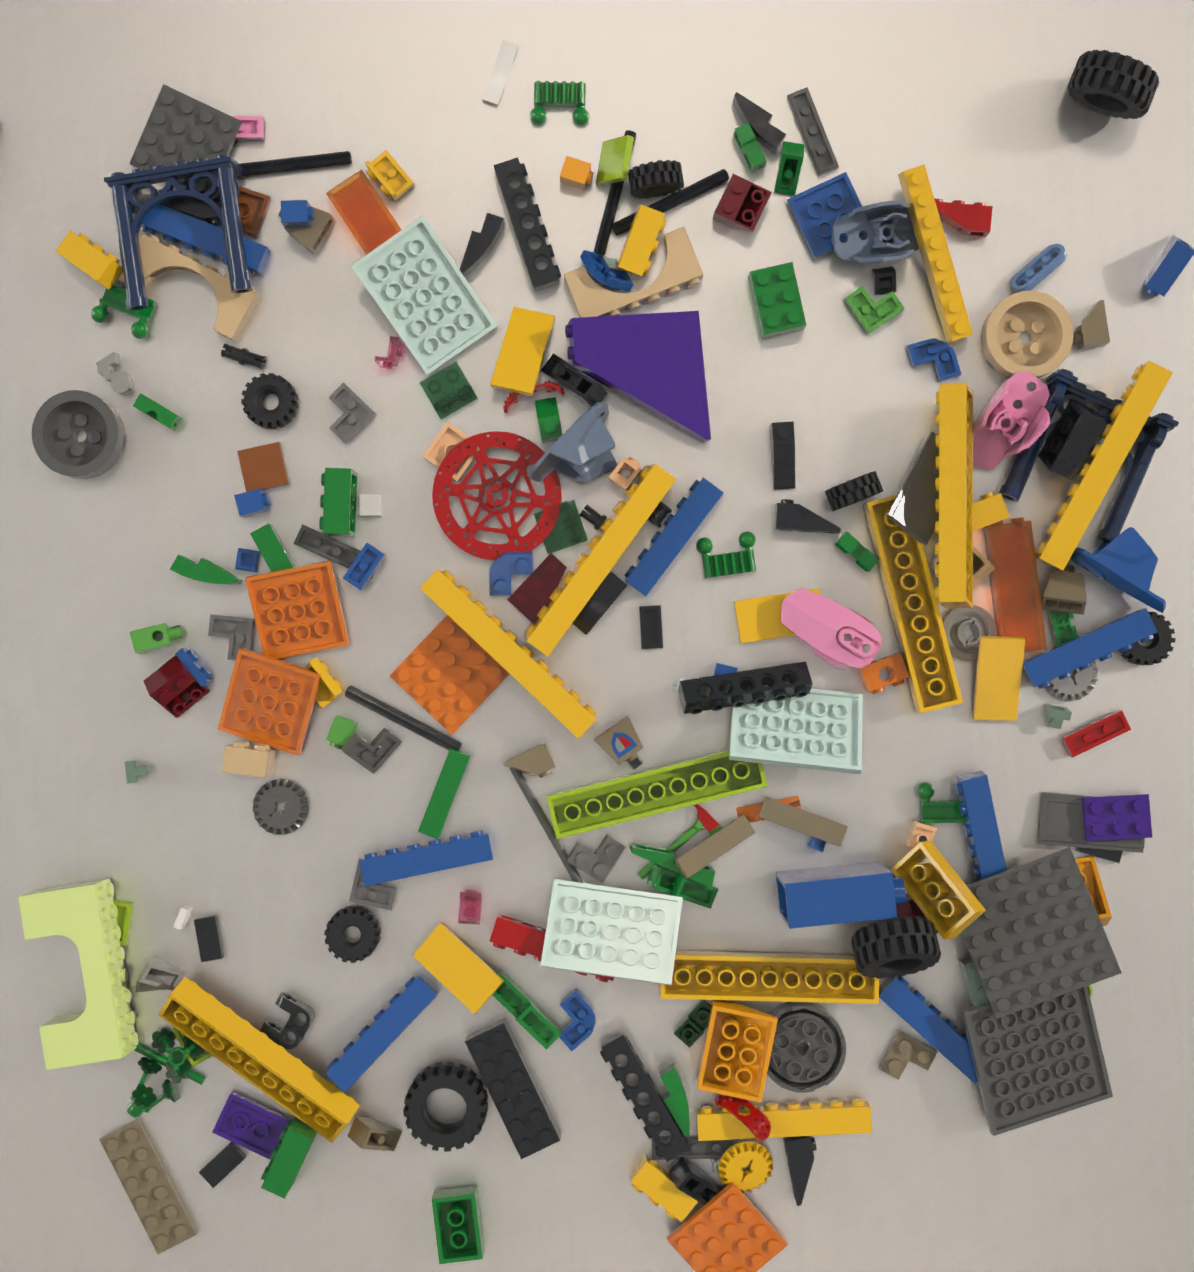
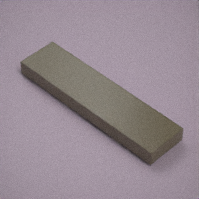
(803, 821)
(714, 846)

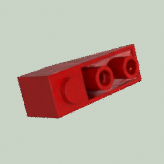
(966, 218)

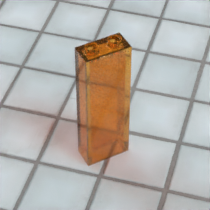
(363, 211)
(1015, 582)

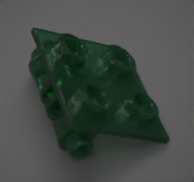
(448, 390)
(567, 529)

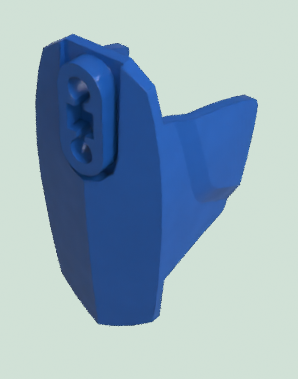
(1125, 564)

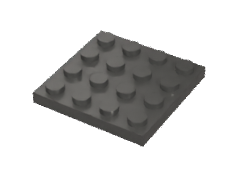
(182, 132)

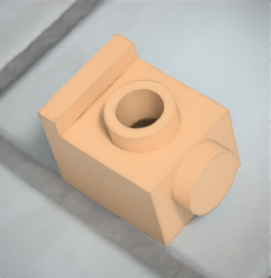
(617, 477)
(918, 829)

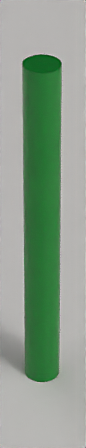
(163, 1060)

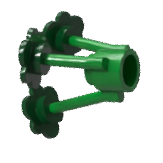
(177, 1066)
(143, 1098)

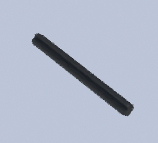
(296, 163)
(676, 199)
(610, 211)
(402, 719)

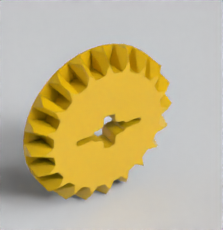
(740, 1156)

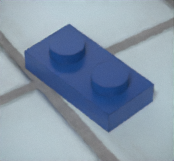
(364, 566)
(199, 672)

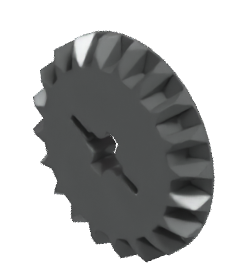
(295, 809)

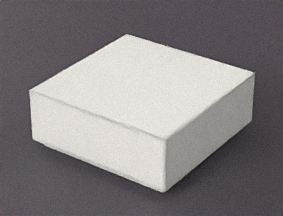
(370, 505)
(183, 917)

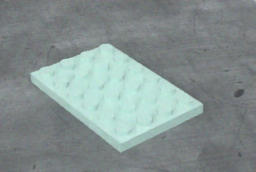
(424, 295)
(801, 732)
(612, 932)

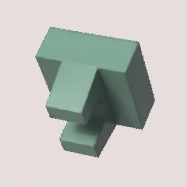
(1057, 715)
(133, 771)

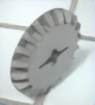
(960, 619)
(1071, 690)

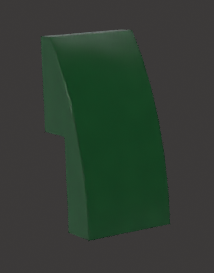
(694, 1023)

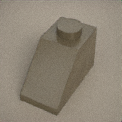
(1093, 328)
(532, 762)
(374, 1134)

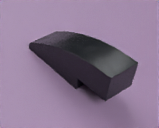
(759, 120)
(481, 243)
(599, 602)

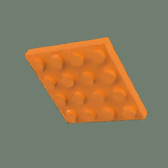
(297, 610)
(449, 674)
(269, 701)
(727, 1235)

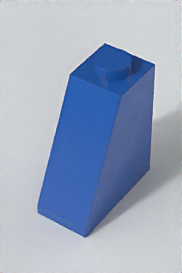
(1168, 266)

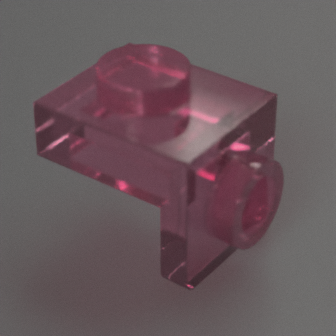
(395, 351)
(470, 907)

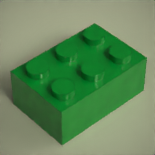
(777, 300)
(339, 502)
(288, 1158)
(458, 1224)

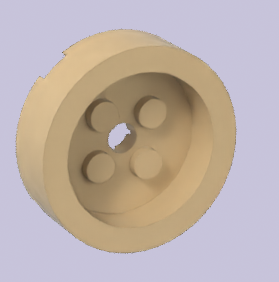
(1044, 322)

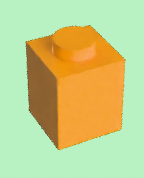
(576, 173)

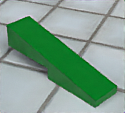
(271, 548)
(444, 793)
(666, 859)
(526, 1012)

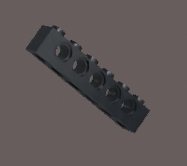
(505, 173)
(732, 683)
(665, 1148)

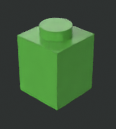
(341, 731)

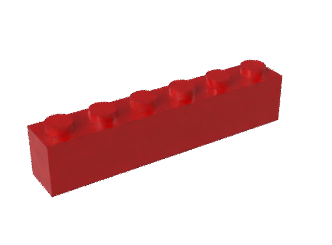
(524, 939)

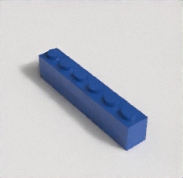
(201, 236)
(674, 536)
(1090, 647)
(980, 824)
(425, 859)
(929, 1024)
(381, 1034)

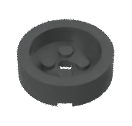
(57, 429)
(826, 1047)

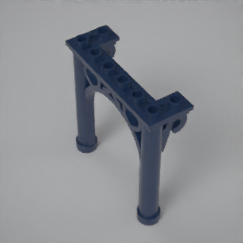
(124, 203)
(1155, 427)

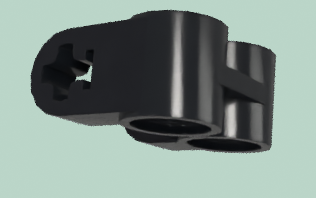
(279, 1034)

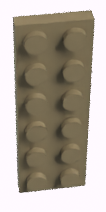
(148, 1186)

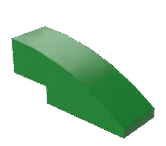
(203, 571)
(677, 885)
(676, 1097)

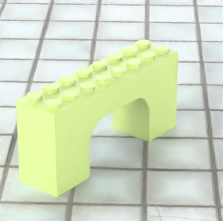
(89, 919)

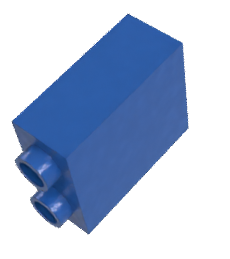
(838, 894)

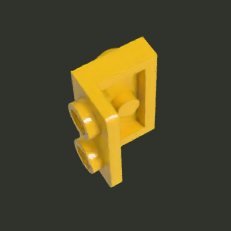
(389, 175)
(329, 687)

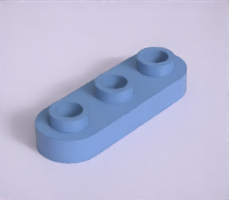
(1039, 268)

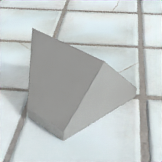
(158, 976)

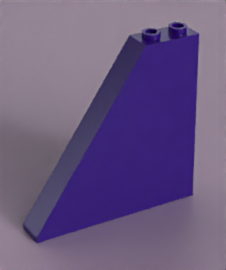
(649, 361)

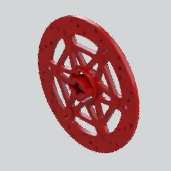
(444, 480)

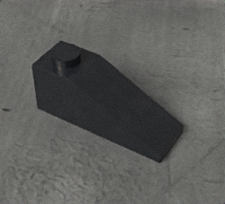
(196, 208)
(574, 381)
(783, 455)
(800, 519)
(800, 1161)
(694, 1181)

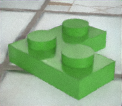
(872, 314)

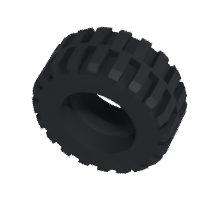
(1113, 84)
(895, 947)
(438, 1133)

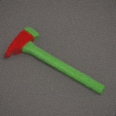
(703, 821)

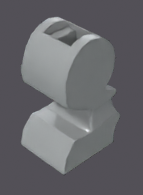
(120, 381)

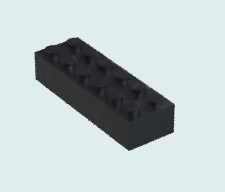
(513, 1088)

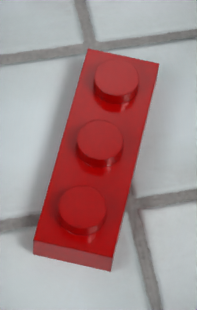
(1096, 733)

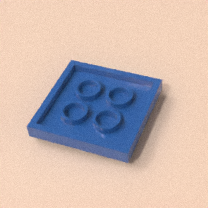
(819, 208)

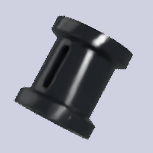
(664, 511)

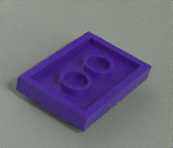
(1116, 817)
(250, 1125)

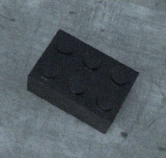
(1072, 439)

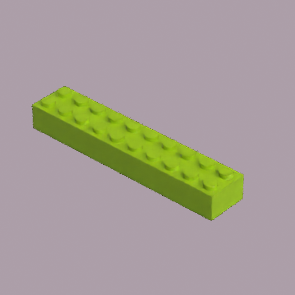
(652, 792)

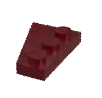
(538, 588)

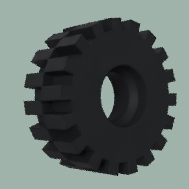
(655, 179)
(254, 401)
(854, 491)
(1158, 649)
(364, 922)

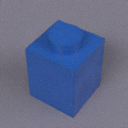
(296, 213)
(252, 503)

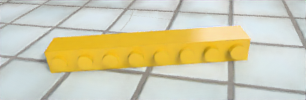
(935, 253)
(788, 1120)

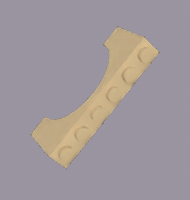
(679, 271)
(233, 308)

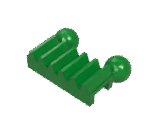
(559, 95)
(115, 299)
(728, 563)
(938, 811)

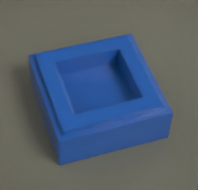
(247, 560)

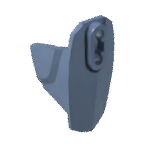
(884, 231)
(581, 451)

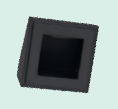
(884, 280)

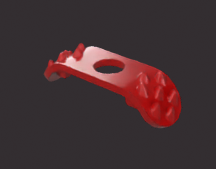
(549, 386)
(755, 1121)

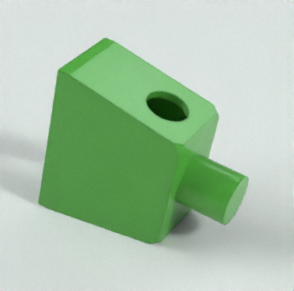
(145, 639)

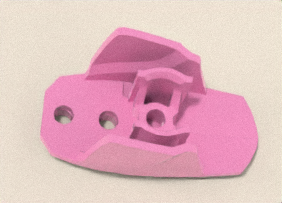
(1009, 429)
(823, 627)

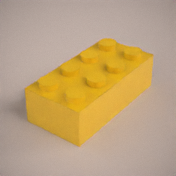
(938, 890)

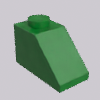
(789, 168)
(548, 419)

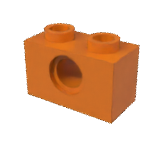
(896, 668)

